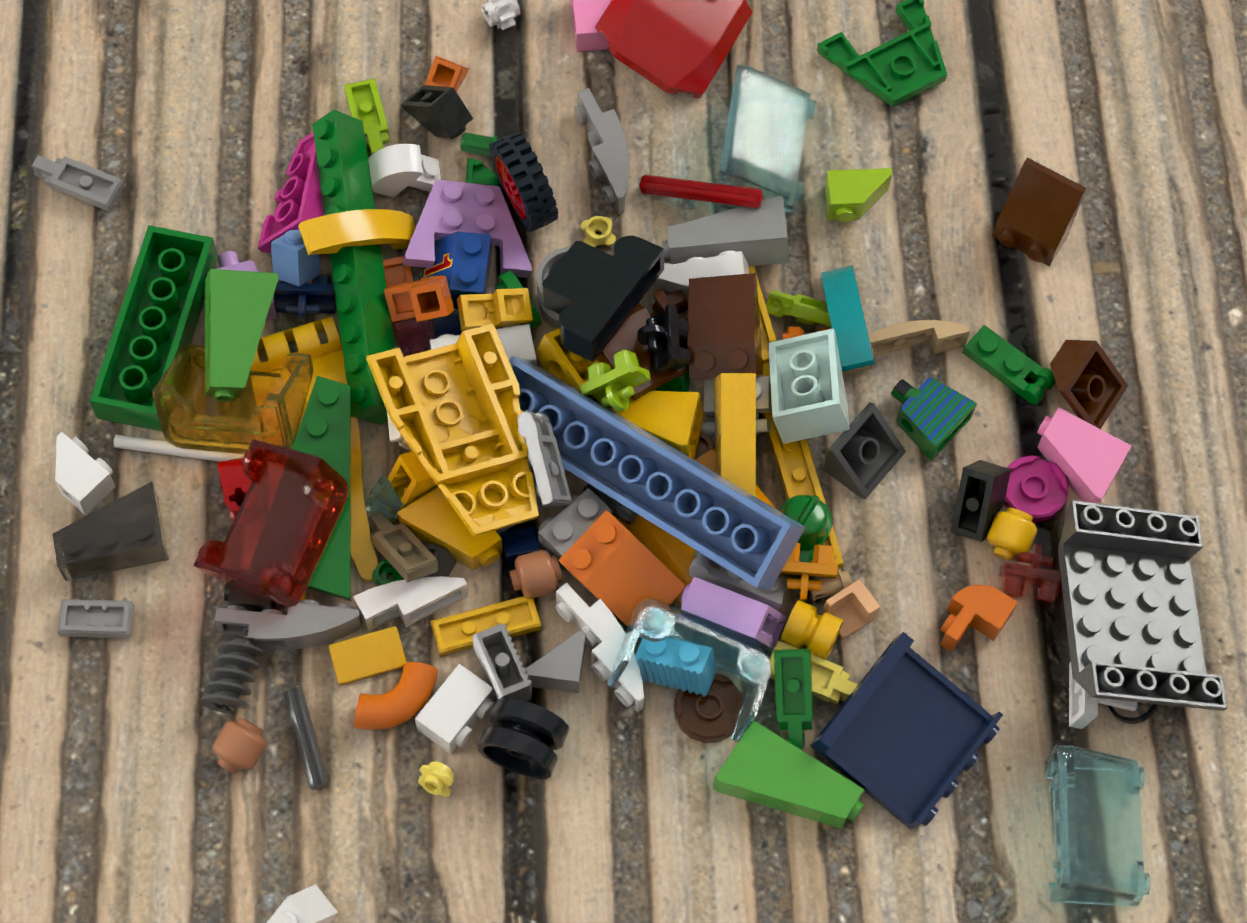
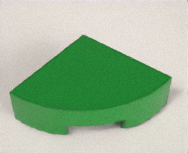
(479, 174)

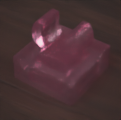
(414, 336)

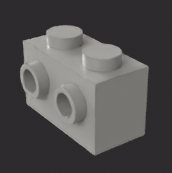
(561, 532)

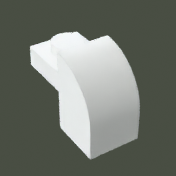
(402, 166)

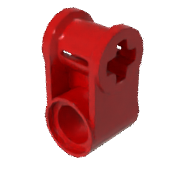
(233, 484)

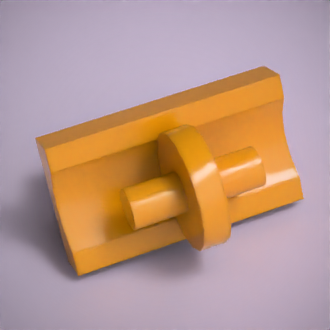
(822, 566)

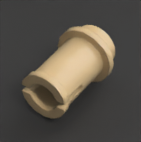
(831, 586)

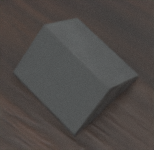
(864, 452)

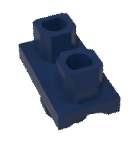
(306, 299)

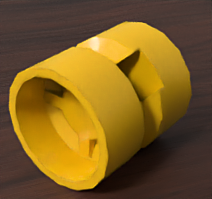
(811, 630)

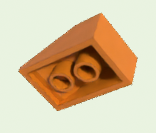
(619, 568)

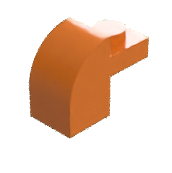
(420, 299)
(977, 607)

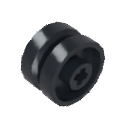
(523, 738)

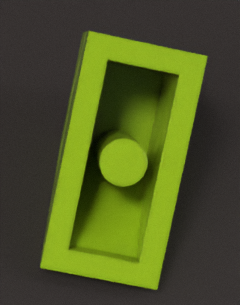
(854, 192)

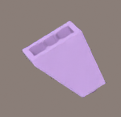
(734, 612)

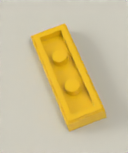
(456, 631)

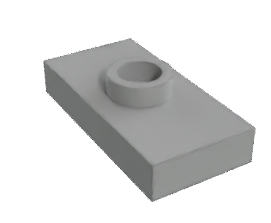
(95, 618)

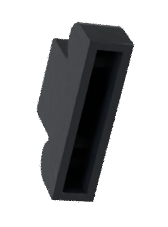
(599, 290)

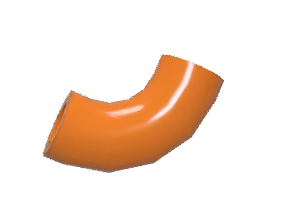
(401, 702)

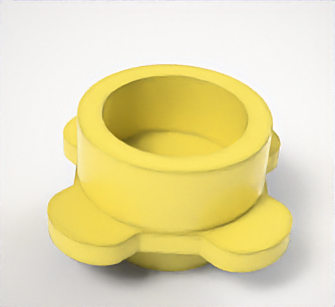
(601, 224)
(436, 778)

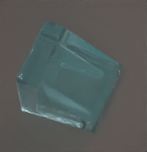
(384, 500)

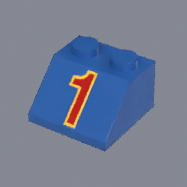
(464, 262)

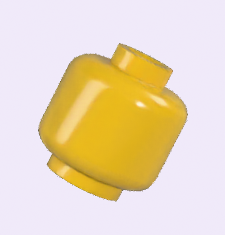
(1011, 533)

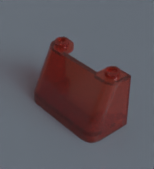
(278, 525)

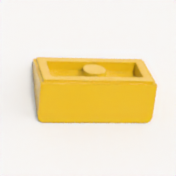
(367, 655)

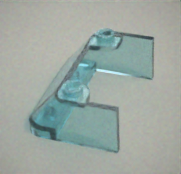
(732, 652)

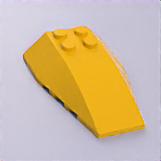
(461, 422)

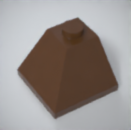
(1087, 380)

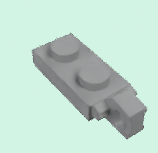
(79, 181)

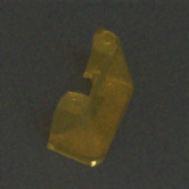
(264, 412)

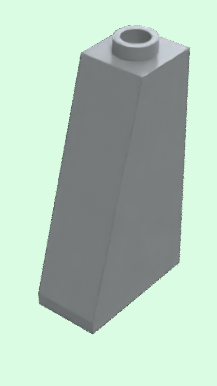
(754, 231)

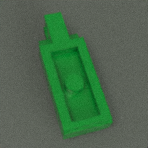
(794, 693)

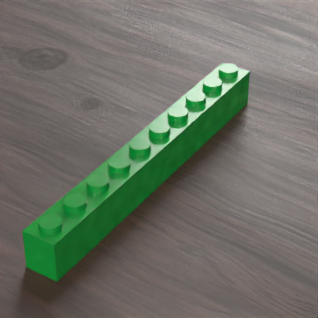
(355, 269)

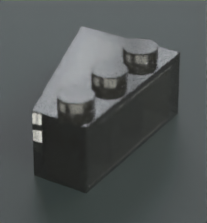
(113, 537)

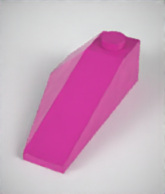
(299, 197)

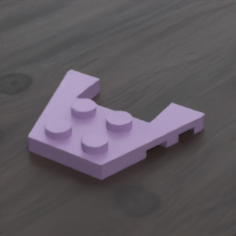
(469, 209)

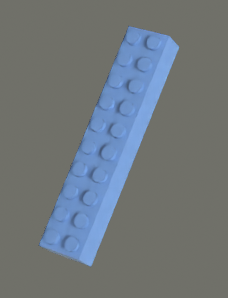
(660, 481)

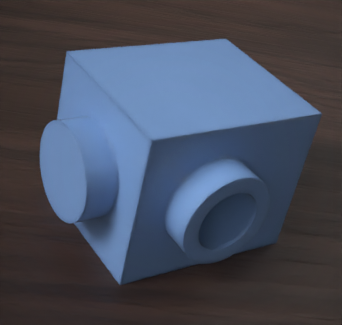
(292, 260)

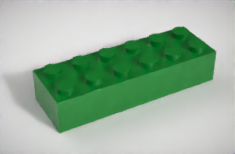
(153, 324)

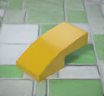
(501, 308)

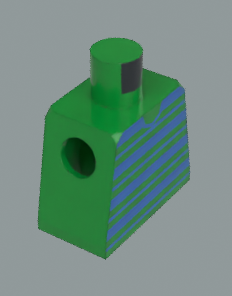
(932, 414)

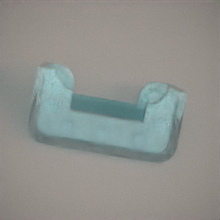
(765, 135)
(1096, 827)

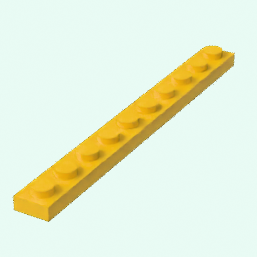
(792, 458)

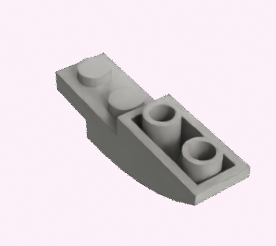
(609, 149)
(303, 626)

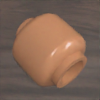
(536, 574)
(239, 745)

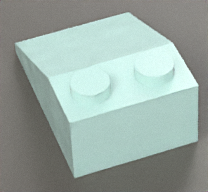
(807, 386)

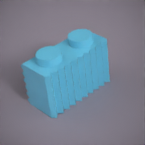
(677, 664)

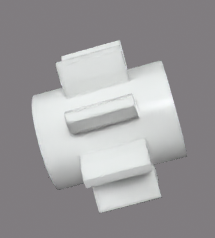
(501, 13)

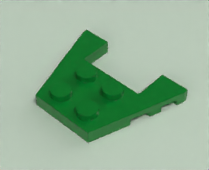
(898, 67)

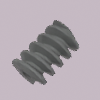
(231, 674)

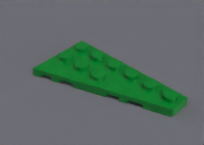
(327, 434)

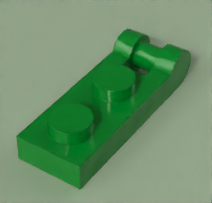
(1009, 365)

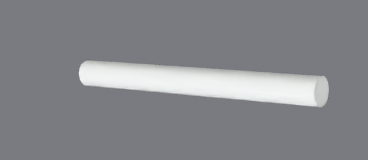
(166, 448)

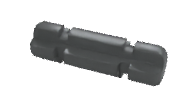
(619, 510)

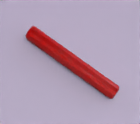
(701, 191)

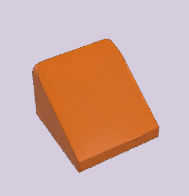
(446, 74)

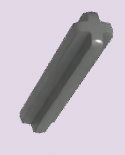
(306, 738)

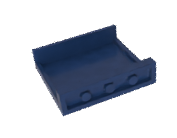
(906, 734)

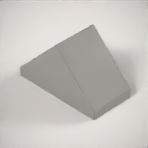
(561, 666)

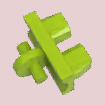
(615, 385)

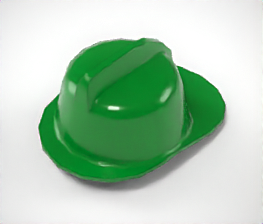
(814, 516)

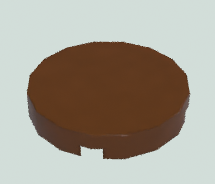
(711, 716)

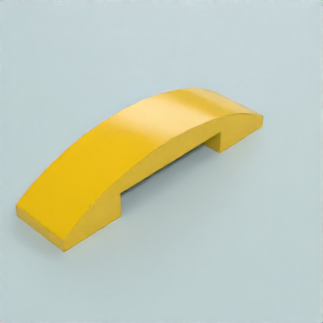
(357, 228)

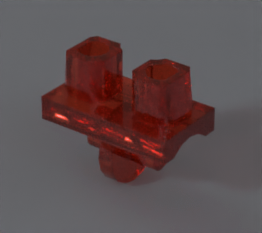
(1015, 576)

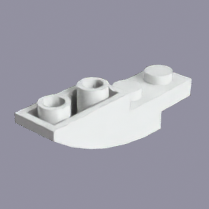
(607, 636)

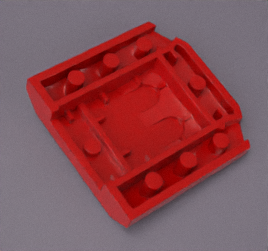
(674, 41)

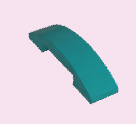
(847, 318)

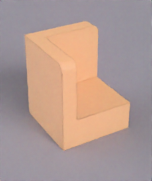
(854, 606)

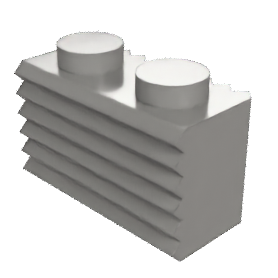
(502, 663)

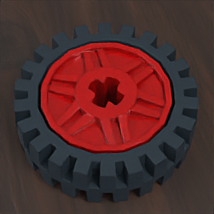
(523, 181)

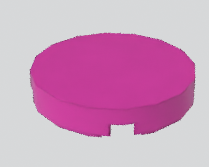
(1036, 487)

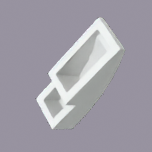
(409, 600)

